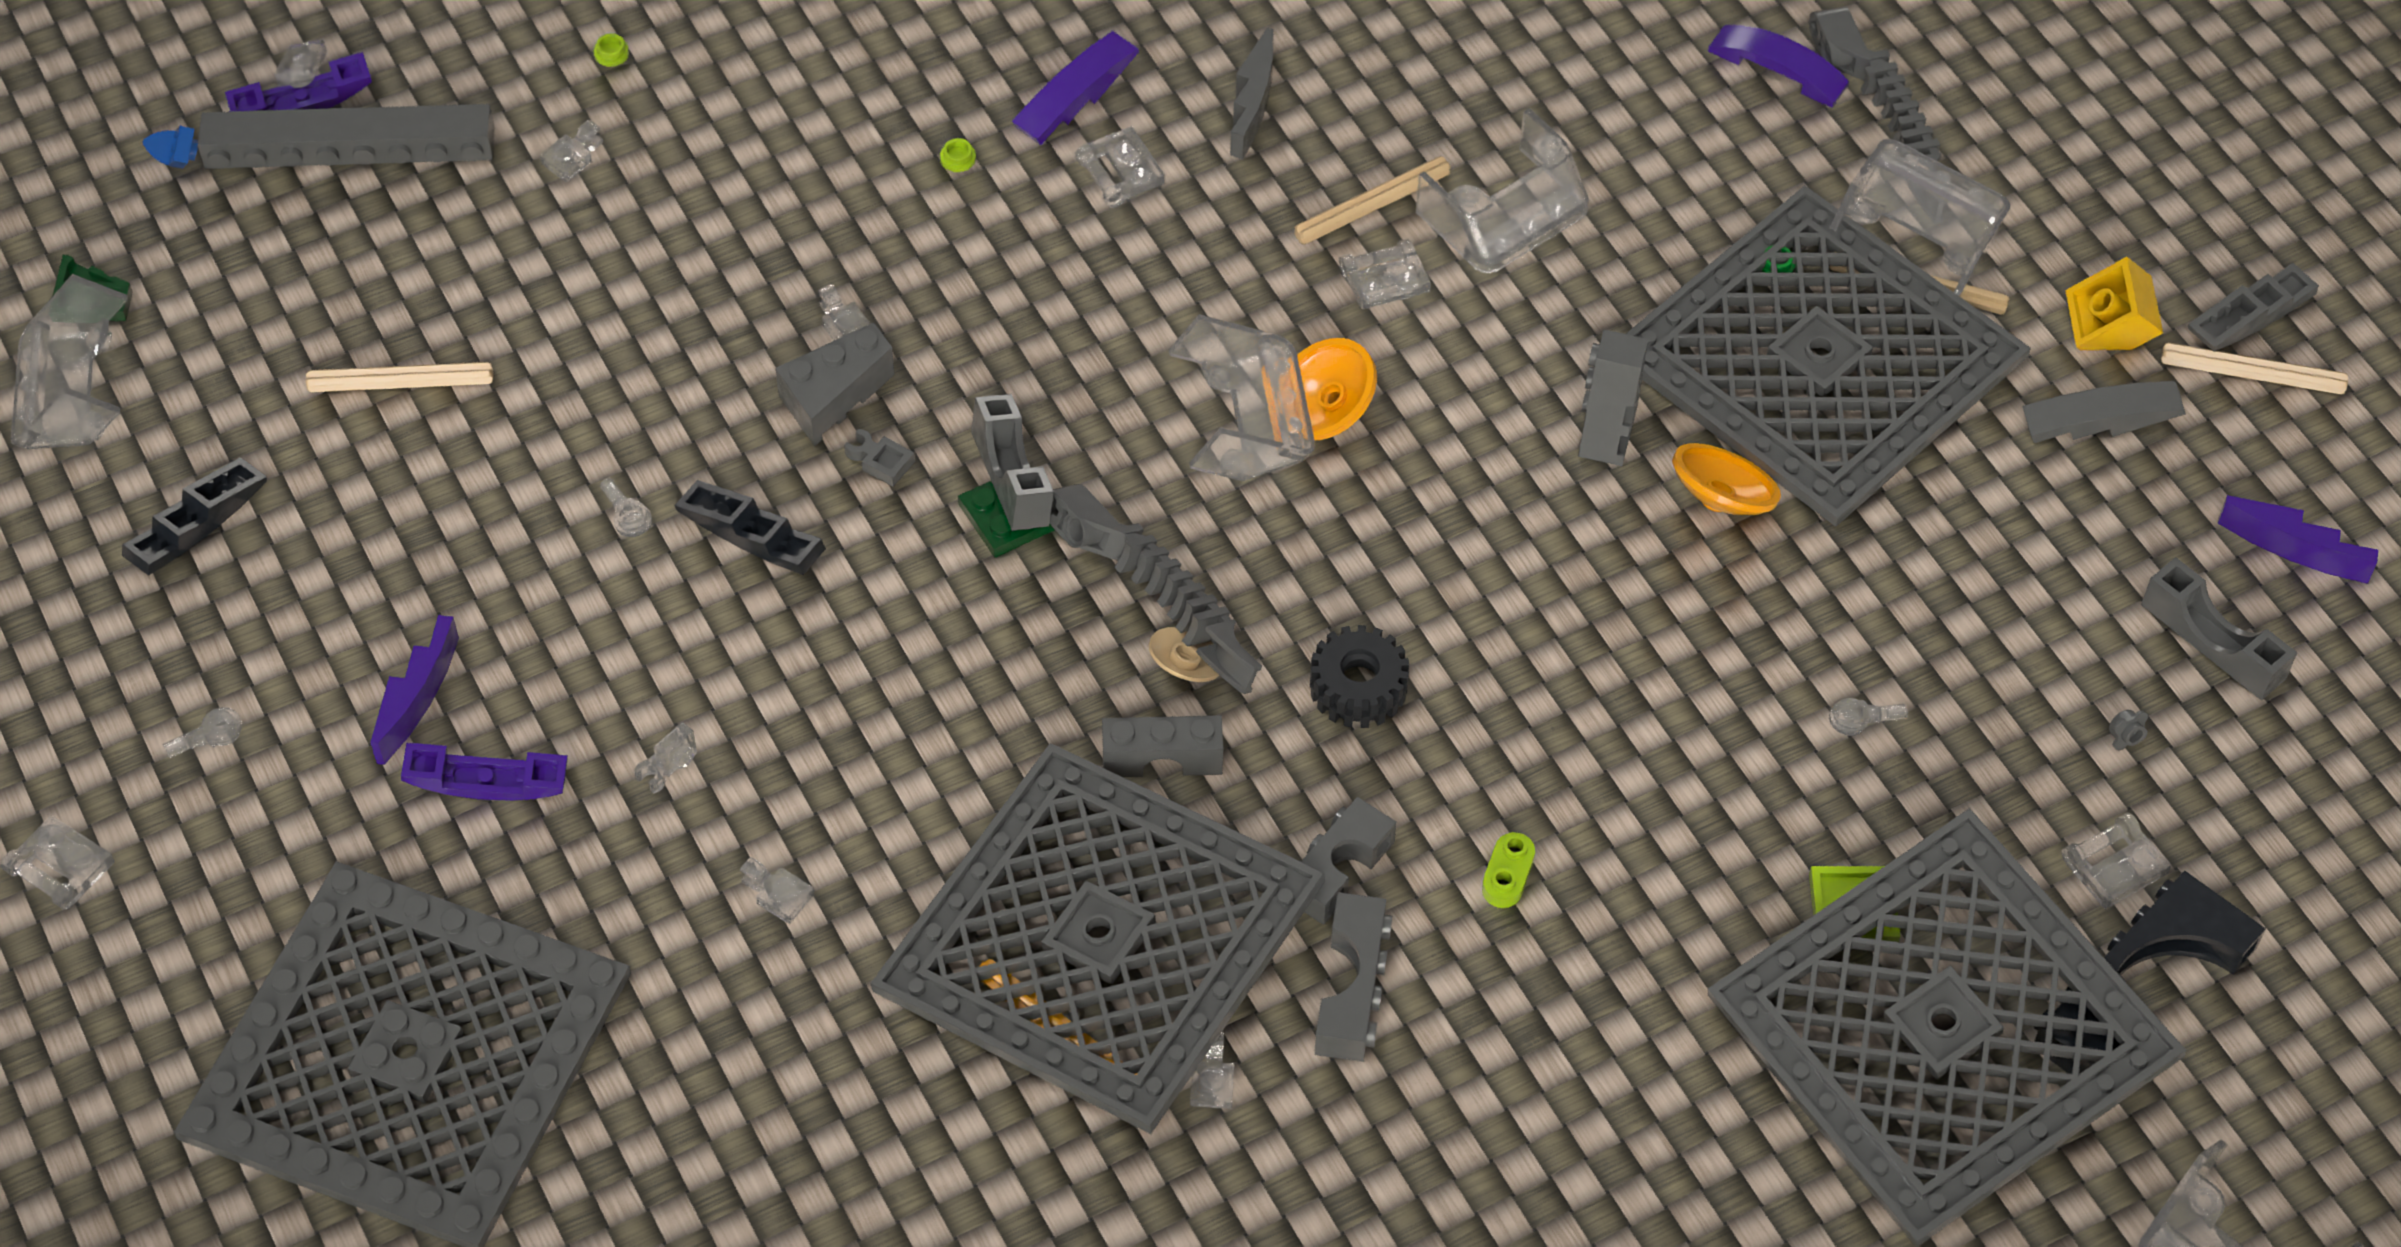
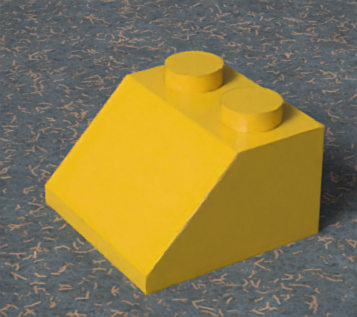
(2114, 308)

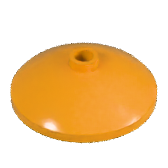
(1337, 384)
(1725, 480)

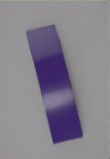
(1782, 55)
(326, 90)
(483, 777)

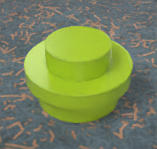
(611, 50)
(957, 155)

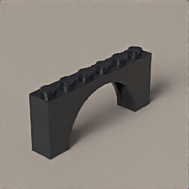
(2182, 922)

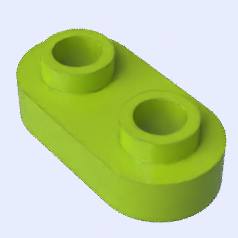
(1510, 867)

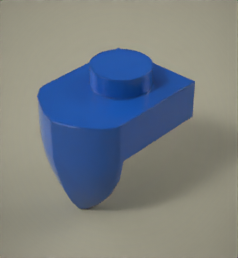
(172, 147)

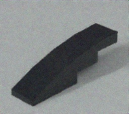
(196, 516)
(750, 528)

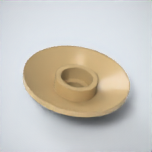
(1177, 658)

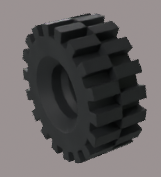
(1355, 699)

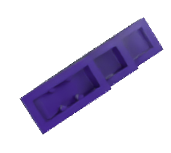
(1075, 85)
(2284, 534)
(410, 697)

